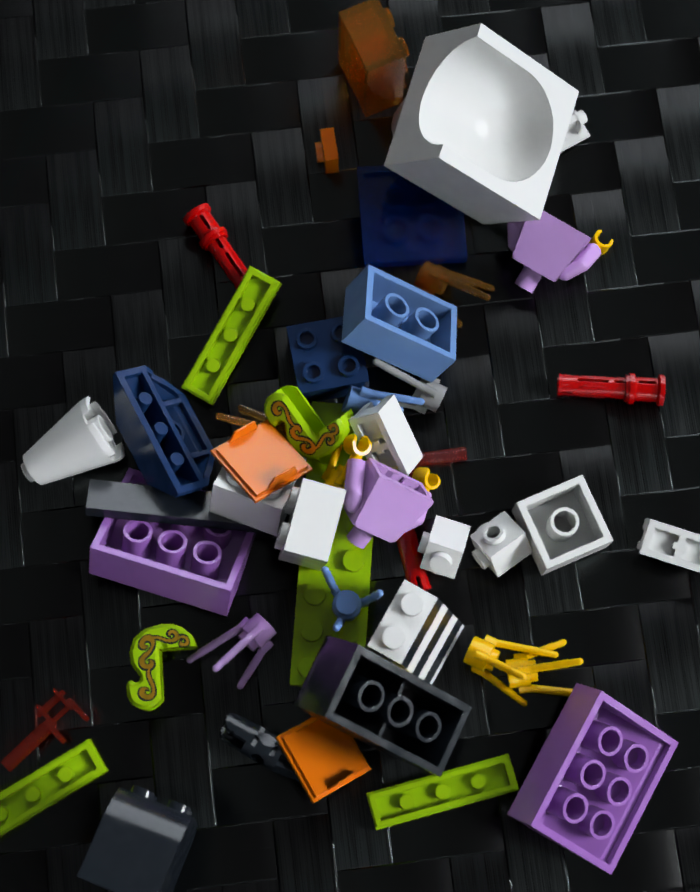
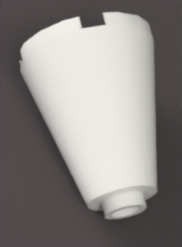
(73, 445)

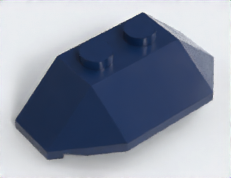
(162, 432)

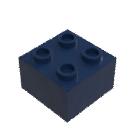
(323, 363)

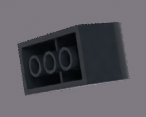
(382, 705)
(139, 844)

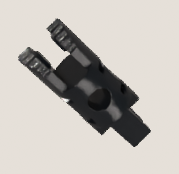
(256, 744)

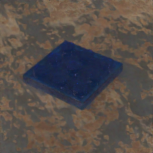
(406, 222)

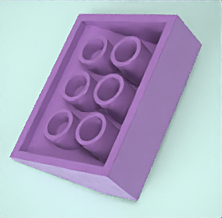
(172, 560)
(593, 777)

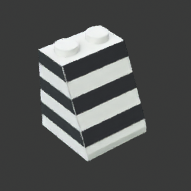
(416, 632)

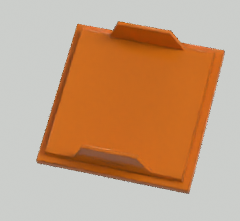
(260, 460)
(322, 757)

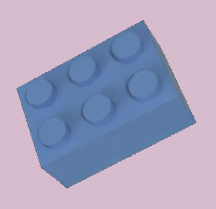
(399, 324)

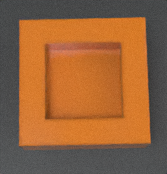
(327, 151)

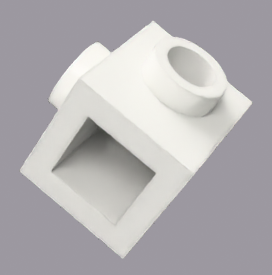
(500, 544)
(443, 546)

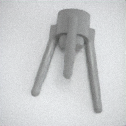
(430, 392)

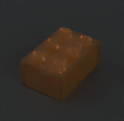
(372, 56)

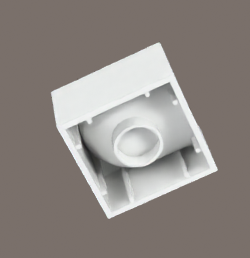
(482, 126)

